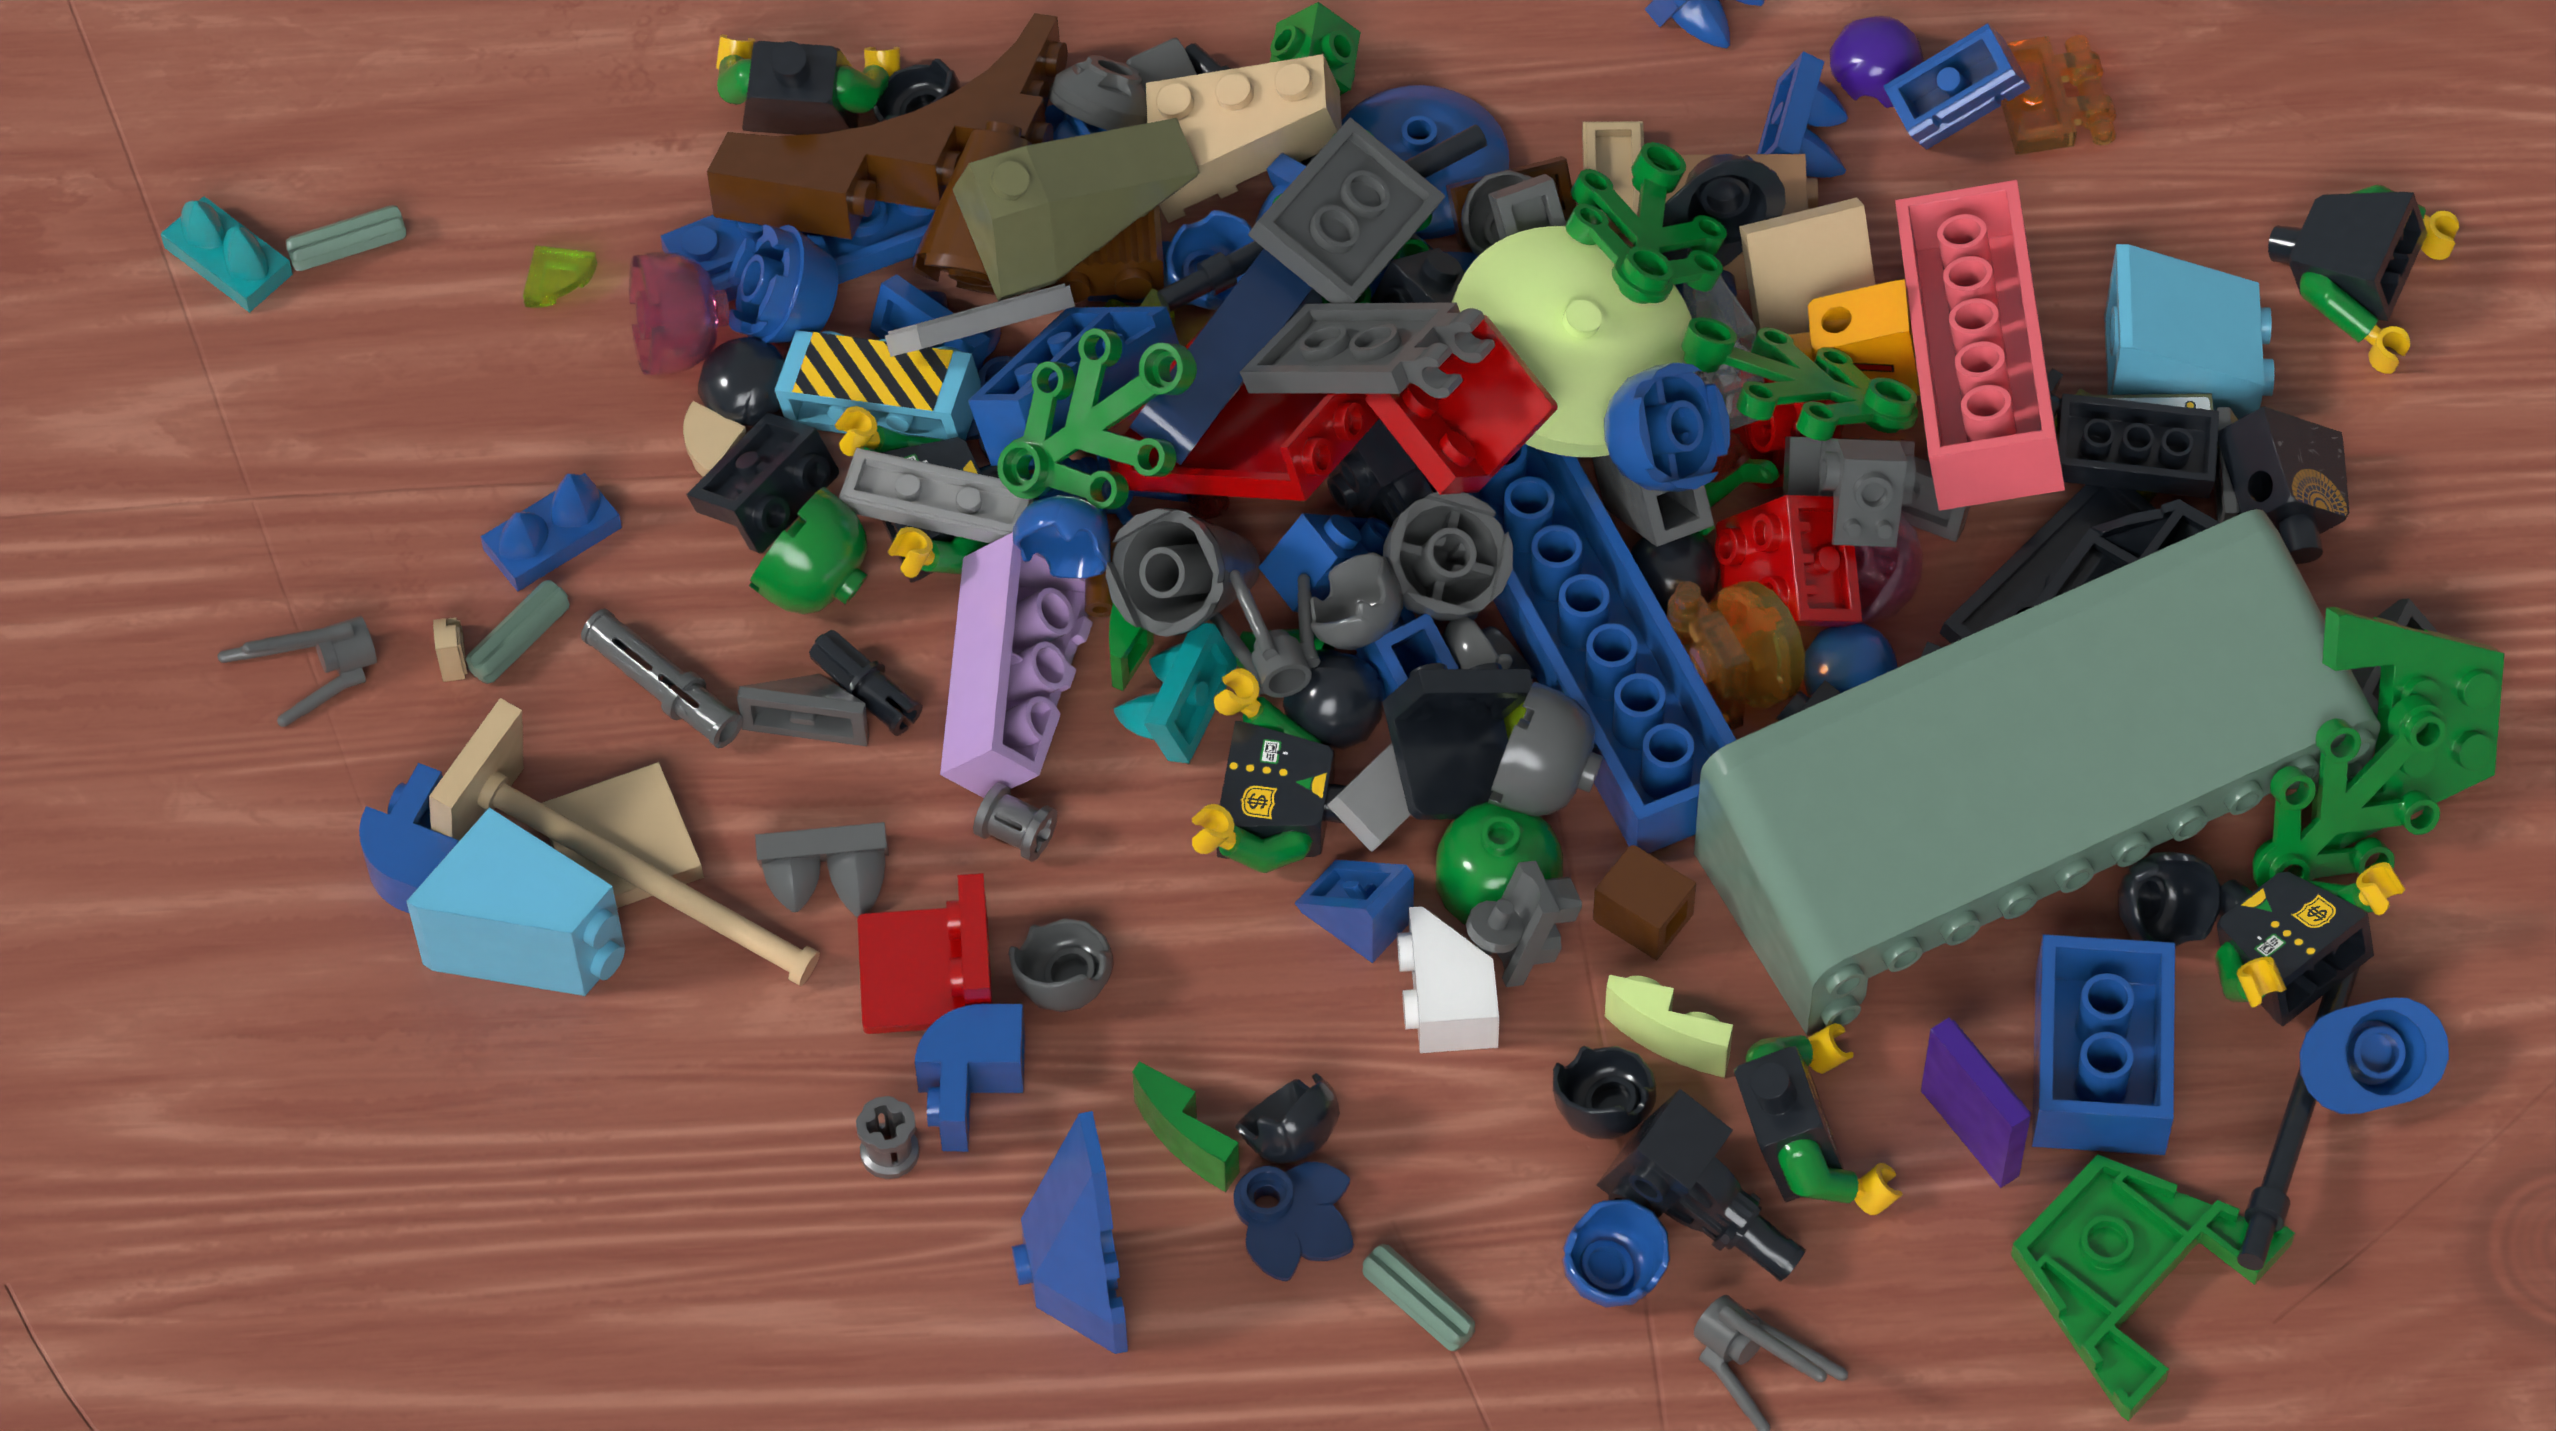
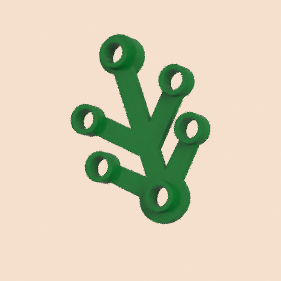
(1643, 271)
(1832, 376)
(1090, 420)
(2345, 806)

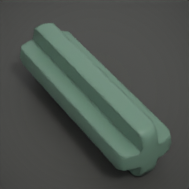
(346, 238)
(517, 631)
(1418, 1297)

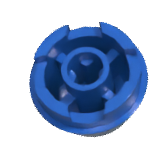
(782, 285)

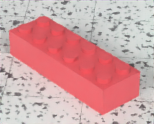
(1978, 346)

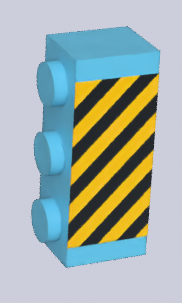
(908, 392)

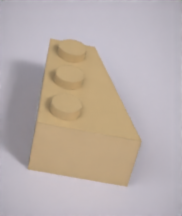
(1245, 120)

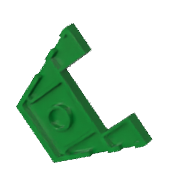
(2450, 671)
(2105, 1253)

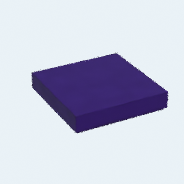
(1975, 1101)

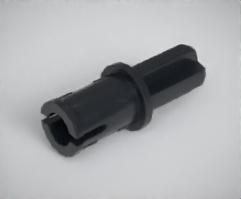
(865, 681)

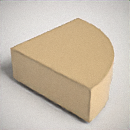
(709, 436)
(450, 648)

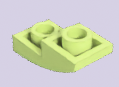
(1645, 1014)

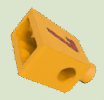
(1868, 326)

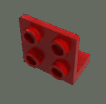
(1476, 428)
(1792, 553)
(924, 961)

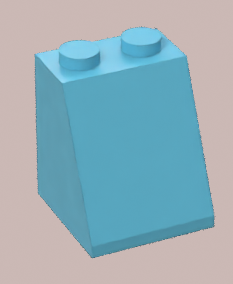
(2185, 331)
(516, 913)

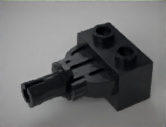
(1377, 478)
(1675, 1172)

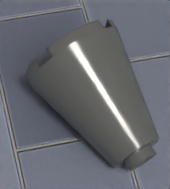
(1176, 570)

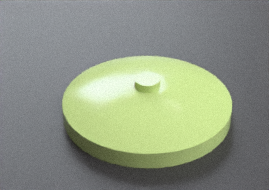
(1571, 328)

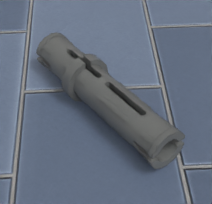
(710, 718)

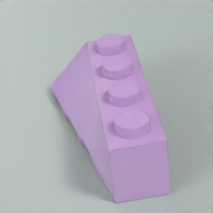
(1009, 666)

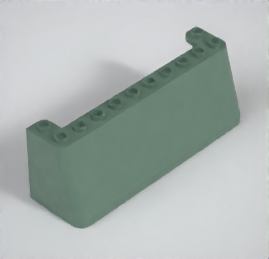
(2021, 762)

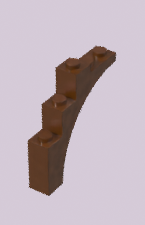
(835, 177)

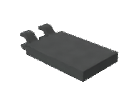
(1367, 349)

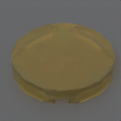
(1768, 638)

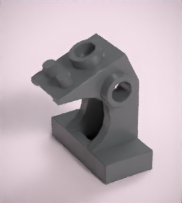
(1862, 475)

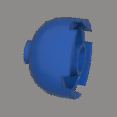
(1667, 428)

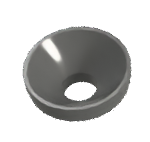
(1101, 93)

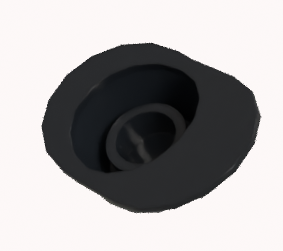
(1730, 191)

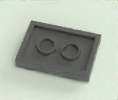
(1346, 215)

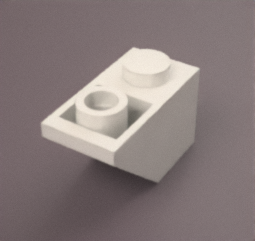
(1453, 987)

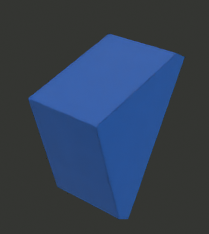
(1361, 903)

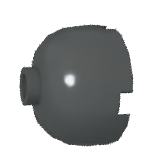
(1449, 555)
(1546, 755)

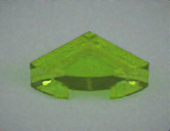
(556, 273)

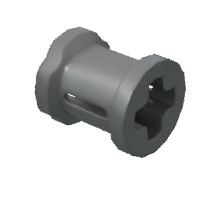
(1015, 822)
(876, 1150)

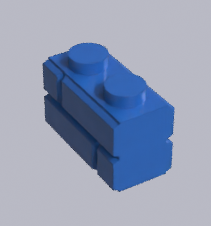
(1956, 86)

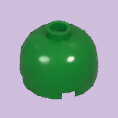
(814, 558)
(1483, 852)

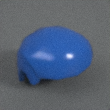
(1200, 240)
(1067, 534)
(1847, 657)
(1616, 1253)

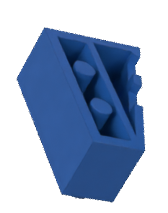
(1006, 399)

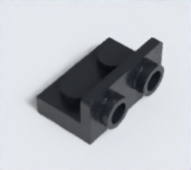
(766, 479)

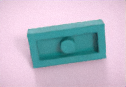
(226, 253)
(1185, 702)

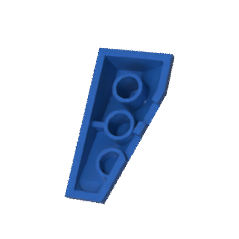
(1071, 1244)

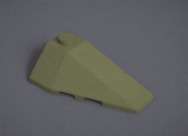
(1063, 199)

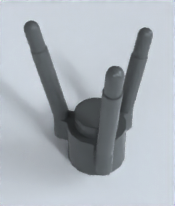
(339, 647)
(1277, 659)
(1737, 1335)

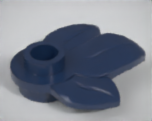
(1301, 1222)

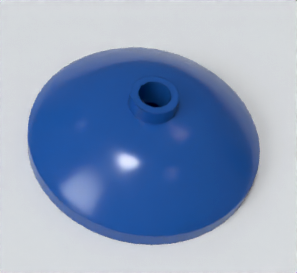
(1437, 115)

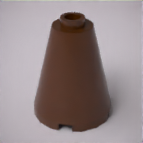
(947, 240)

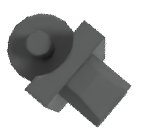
(1524, 920)

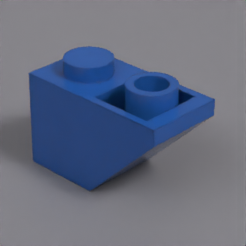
(1315, 547)

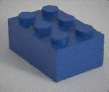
(2104, 1045)

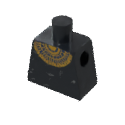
(2290, 473)

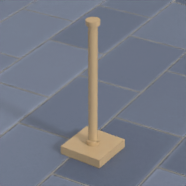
(484, 778)

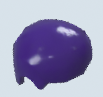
(1873, 54)

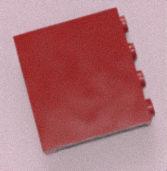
(1261, 446)

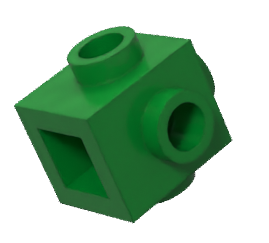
(1319, 32)

